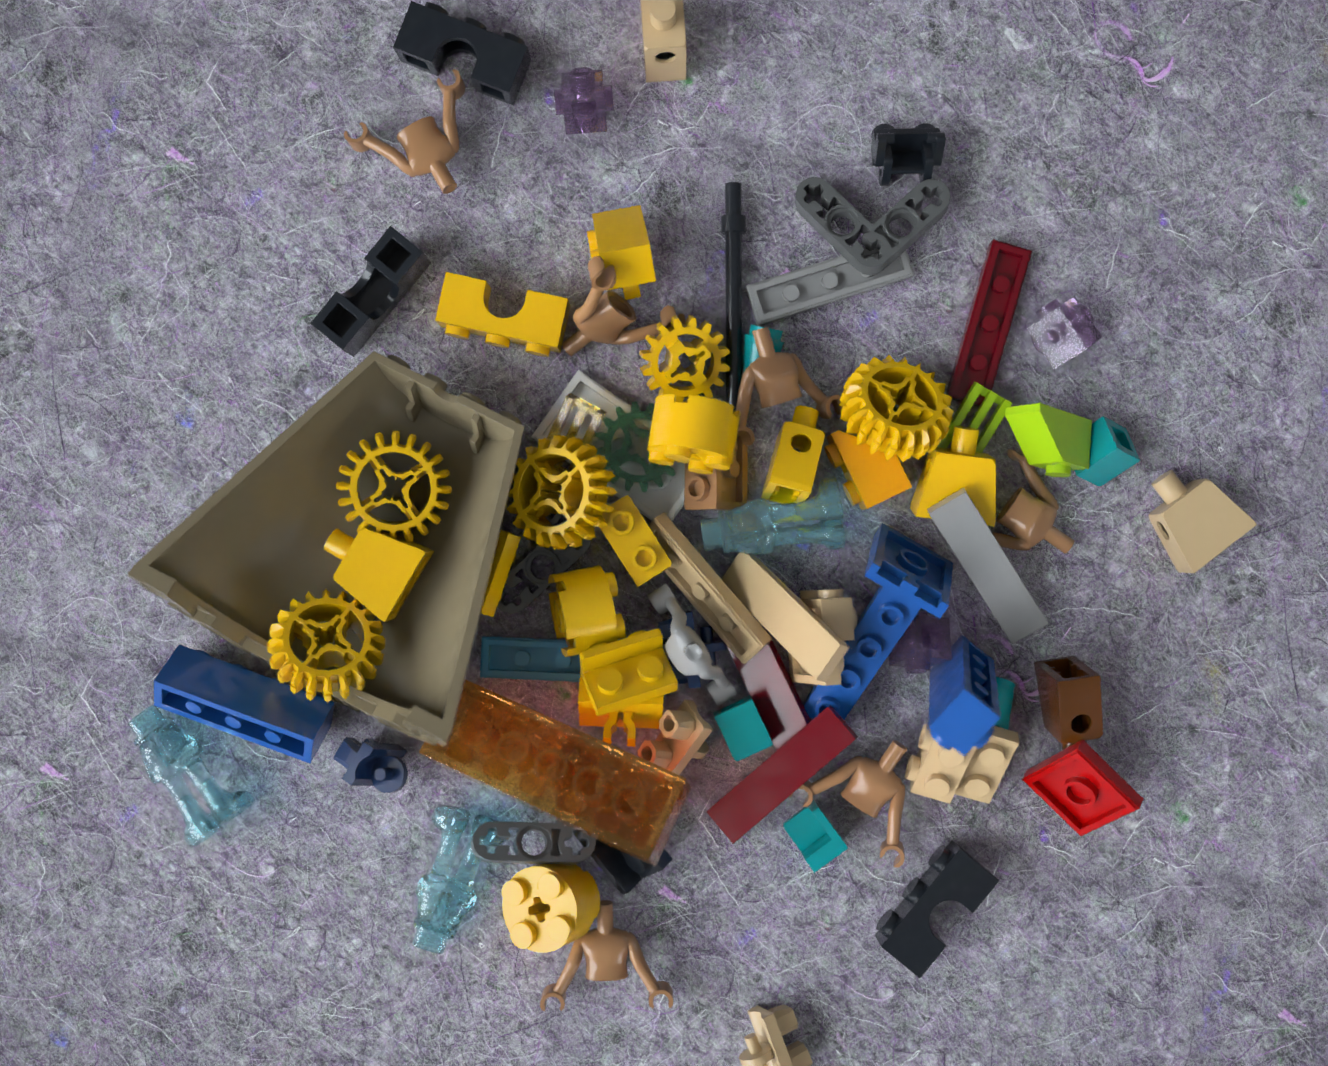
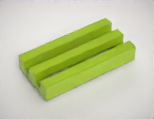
(964, 408)

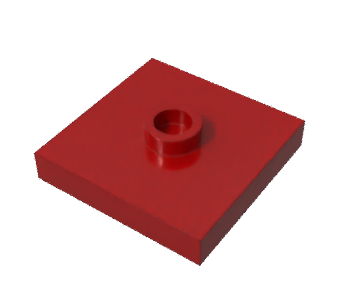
(1082, 788)

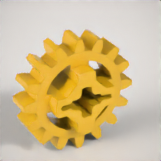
(697, 350)

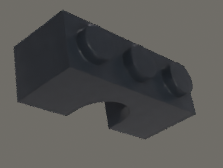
(432, 36)
(390, 273)
(952, 877)

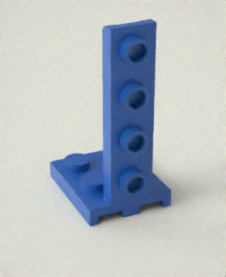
(909, 580)

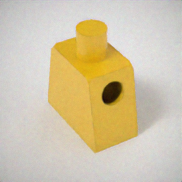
(955, 468)
(790, 471)
(377, 568)

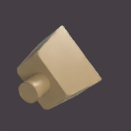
(663, 32)
(1196, 521)

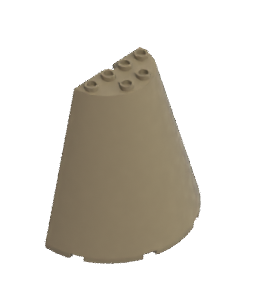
(268, 528)

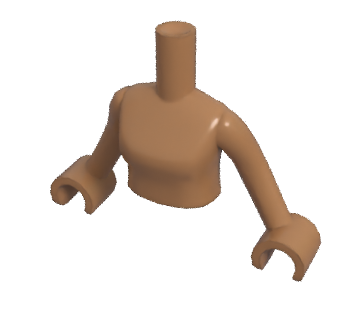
(422, 140)
(607, 315)
(777, 381)
(1031, 517)
(869, 790)
(606, 960)

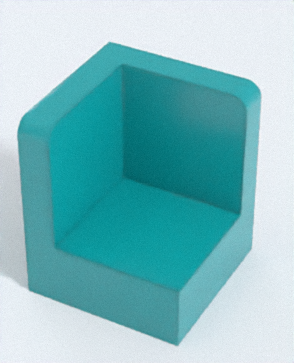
(1109, 452)
(742, 728)
(814, 836)

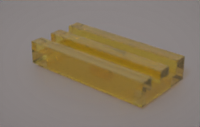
(583, 408)

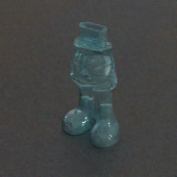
(754, 529)
(167, 755)
(444, 898)

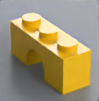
(465, 311)

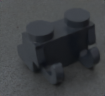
(906, 151)

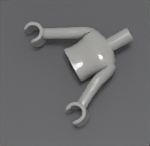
(687, 649)

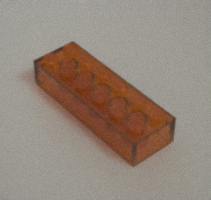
(562, 773)

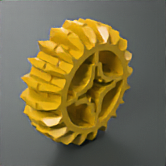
(921, 415)
(425, 466)
(581, 498)
(303, 624)

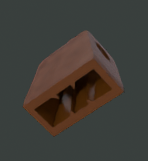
(1070, 699)

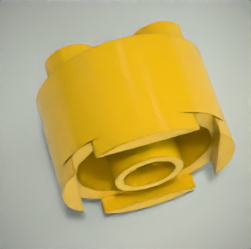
(693, 433)
(585, 609)
(549, 906)

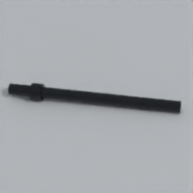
(733, 227)

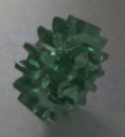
(622, 457)

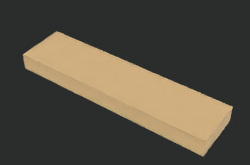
(709, 592)
(785, 616)

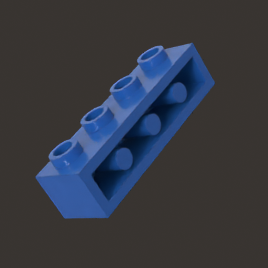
(963, 698)
(242, 703)

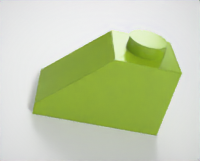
(1051, 438)

